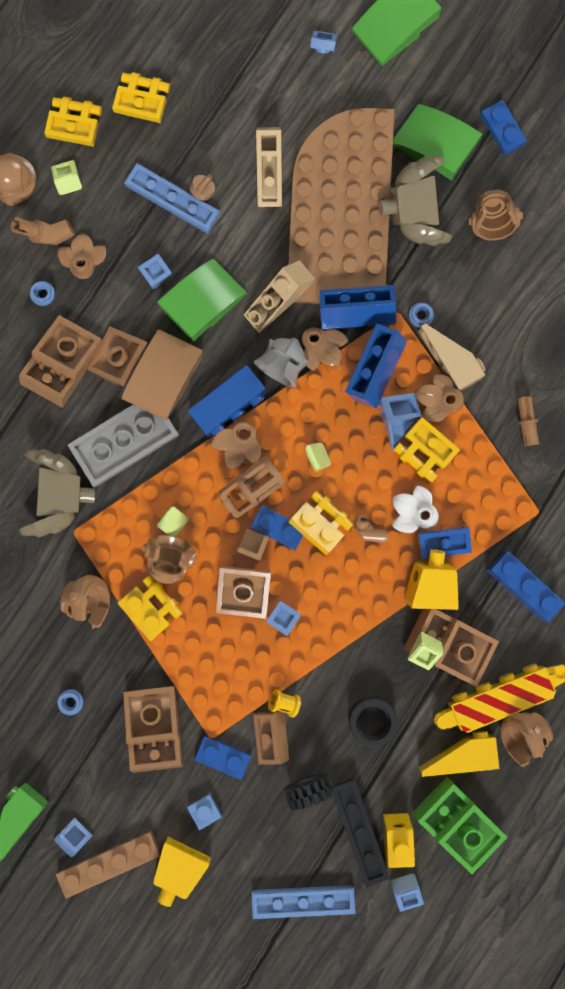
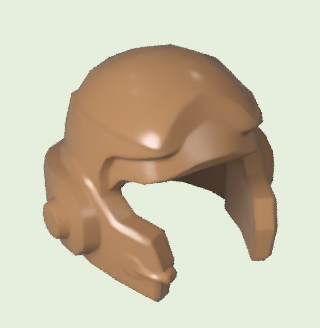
(16, 179)
(495, 216)
(169, 558)
(86, 596)
(524, 731)

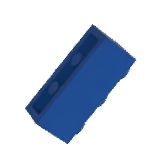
(358, 307)
(376, 366)
(228, 402)
(525, 586)

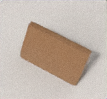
(271, 738)

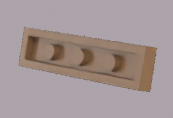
(108, 864)

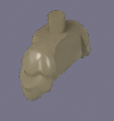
(415, 202)
(57, 493)

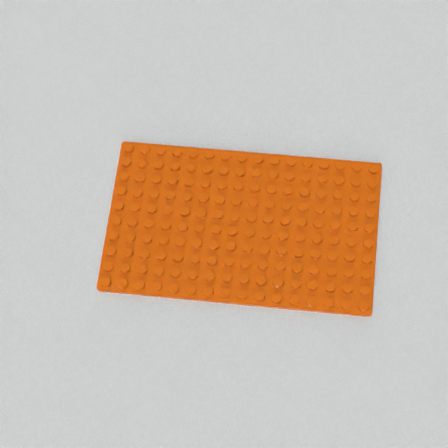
(234, 662)

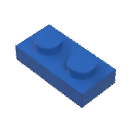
(503, 127)
(277, 528)
(451, 540)
(223, 757)

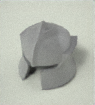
(283, 360)

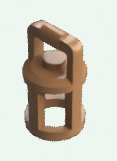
(245, 490)

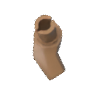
(43, 232)

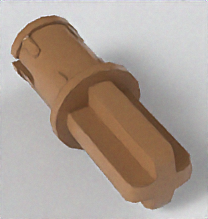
(528, 421)

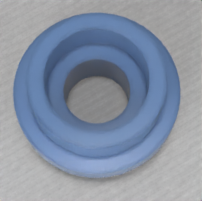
(39, 287)
(424, 308)
(64, 707)

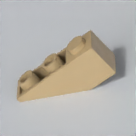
(279, 295)

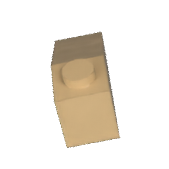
(269, 167)
(452, 358)

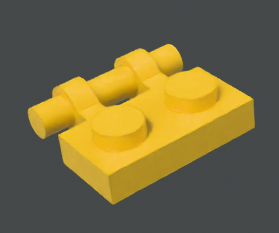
(140, 103)
(71, 127)
(432, 444)
(316, 527)
(143, 611)

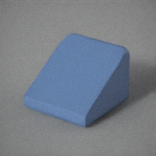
(73, 837)
(407, 892)

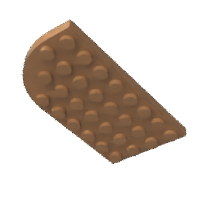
(336, 201)

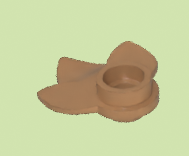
(82, 253)
(325, 349)
(436, 397)
(236, 448)

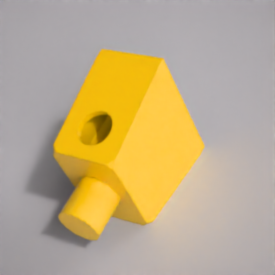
(433, 584)
(398, 841)
(178, 871)

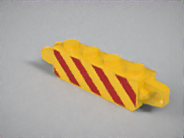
(501, 699)

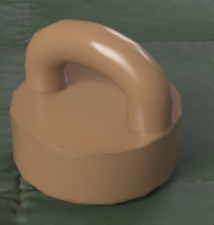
(202, 187)

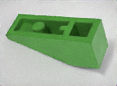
(18, 814)

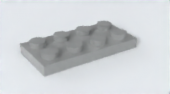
(120, 443)

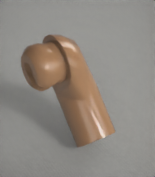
(367, 532)

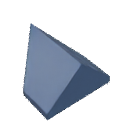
(398, 416)

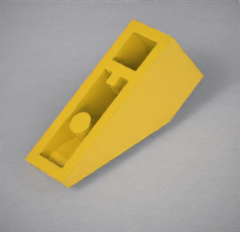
(466, 755)

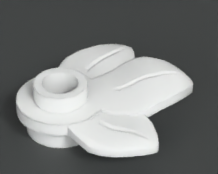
(411, 508)

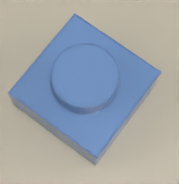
(323, 41)
(155, 271)
(283, 618)
(204, 811)

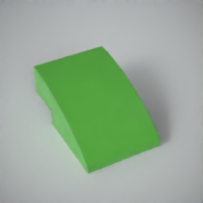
(394, 25)
(437, 133)
(202, 299)
(459, 825)

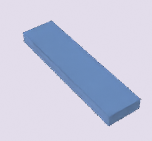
(172, 198)
(303, 902)

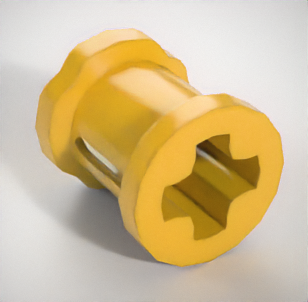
(284, 703)

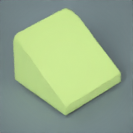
(66, 177)
(317, 456)
(173, 522)
(426, 651)

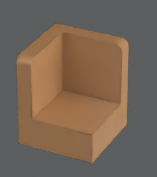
(253, 544)

